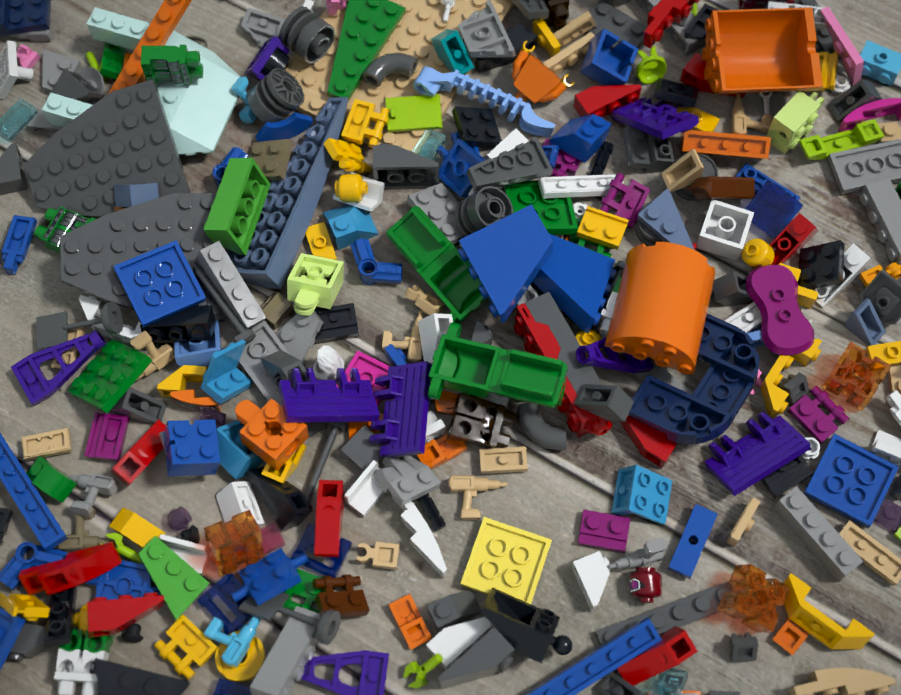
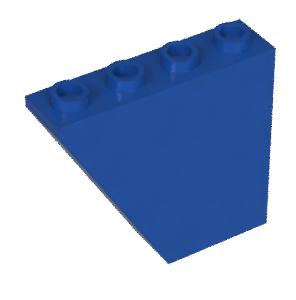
(507, 258)
(576, 281)

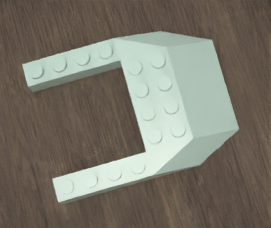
(193, 111)

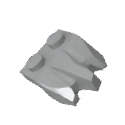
(406, 478)

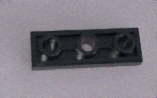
(60, 618)

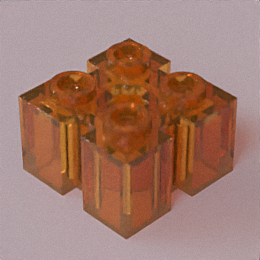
(856, 376)
(234, 543)
(754, 598)

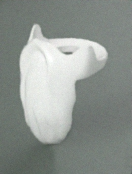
(328, 362)

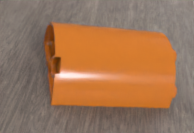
(761, 51)
(662, 305)

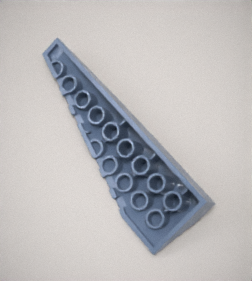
(291, 204)

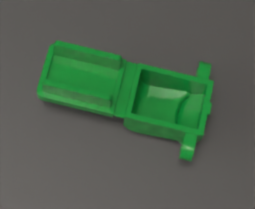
(437, 262)
(485, 368)

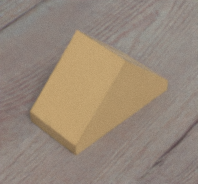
(683, 171)

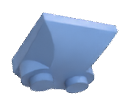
(198, 352)

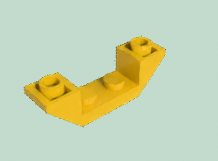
(774, 396)
(818, 624)

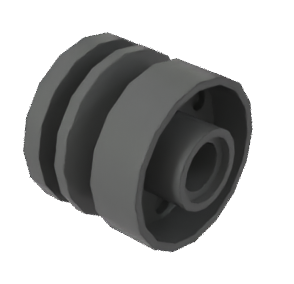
(307, 34)
(275, 96)
(482, 209)

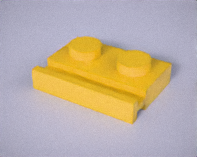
(829, 67)
(602, 228)
(27, 605)

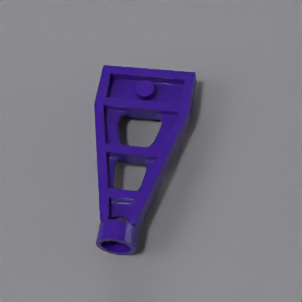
(614, 362)
(32, 378)
(373, 673)

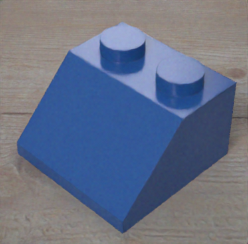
(582, 136)

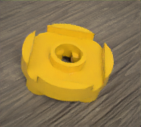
(249, 668)

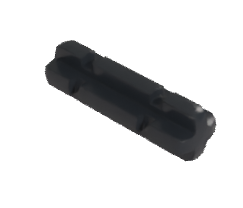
(602, 158)
(431, 512)

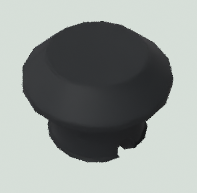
(191, 535)
(132, 634)

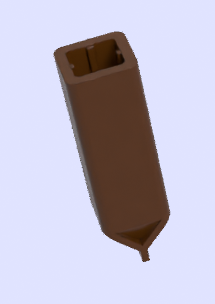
(723, 188)

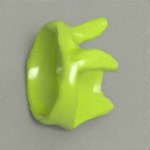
(650, 67)

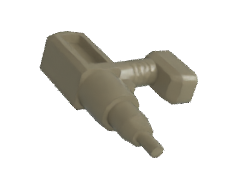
(81, 538)

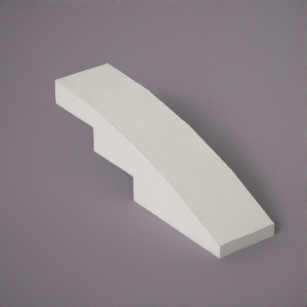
(423, 539)

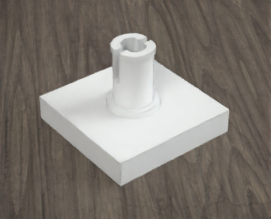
(9, 70)

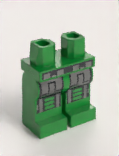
(171, 64)
(60, 222)

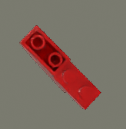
(663, 16)
(72, 571)

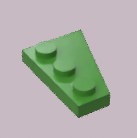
(172, 576)

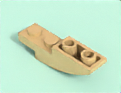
(848, 681)

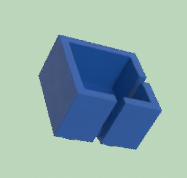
(607, 65)
(194, 448)

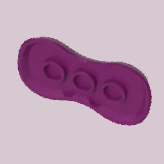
(783, 323)

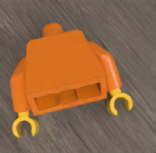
(535, 79)

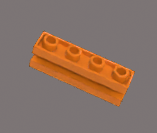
(725, 144)

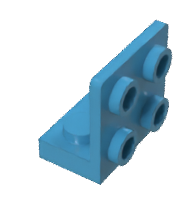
(222, 377)
(642, 494)

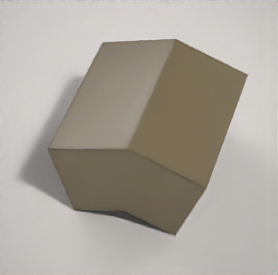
(276, 309)

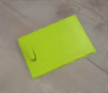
(414, 113)

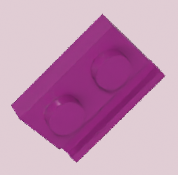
(107, 437)
(604, 531)

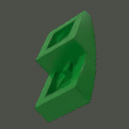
(111, 60)

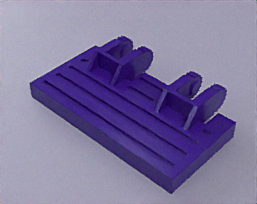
(655, 118)
(325, 402)
(405, 415)
(754, 458)

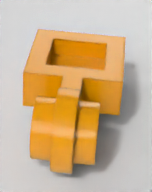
(868, 275)

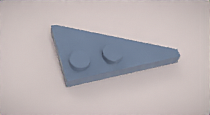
(665, 221)

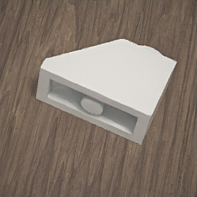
(591, 576)

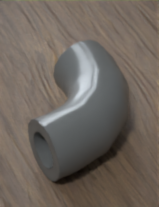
(390, 64)
(539, 431)

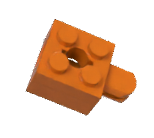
(262, 432)

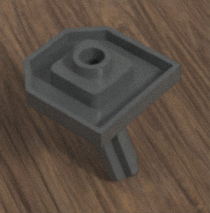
(885, 297)

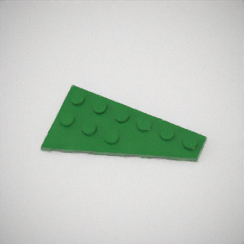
(362, 37)

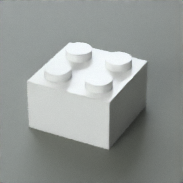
(724, 230)

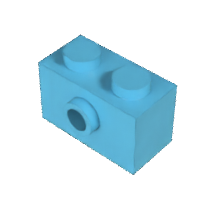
(880, 63)

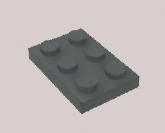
(618, 23)

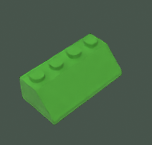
(237, 205)

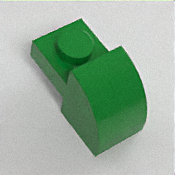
(50, 479)

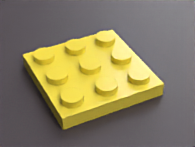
(506, 560)

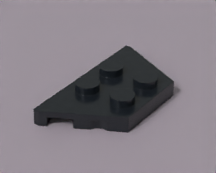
(128, 680)

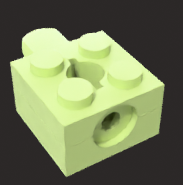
(794, 121)
(314, 283)

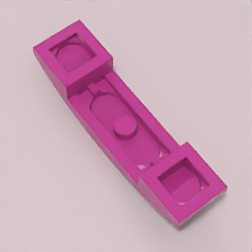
(872, 111)

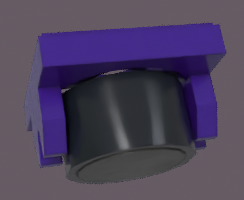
(270, 56)

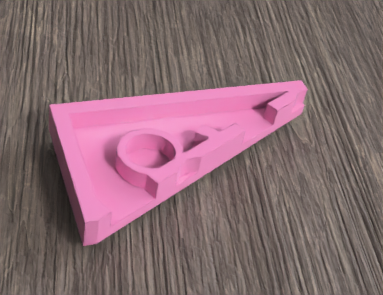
(843, 46)

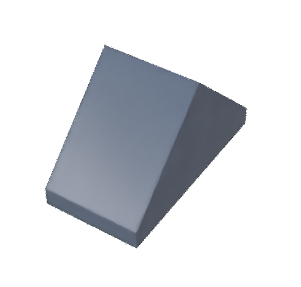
(134, 194)
(866, 323)

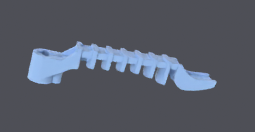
(431, 81)

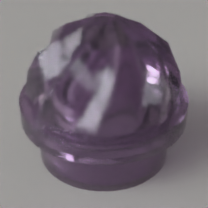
(179, 519)

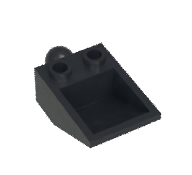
(525, 625)

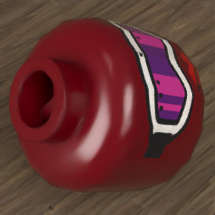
(645, 584)

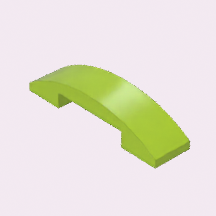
(861, 136)

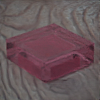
(271, 538)

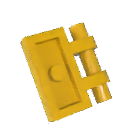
(359, 120)
(348, 155)
(192, 641)

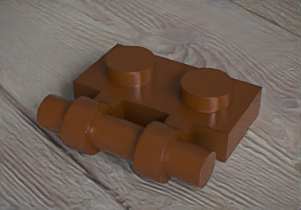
(347, 602)

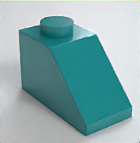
(452, 51)

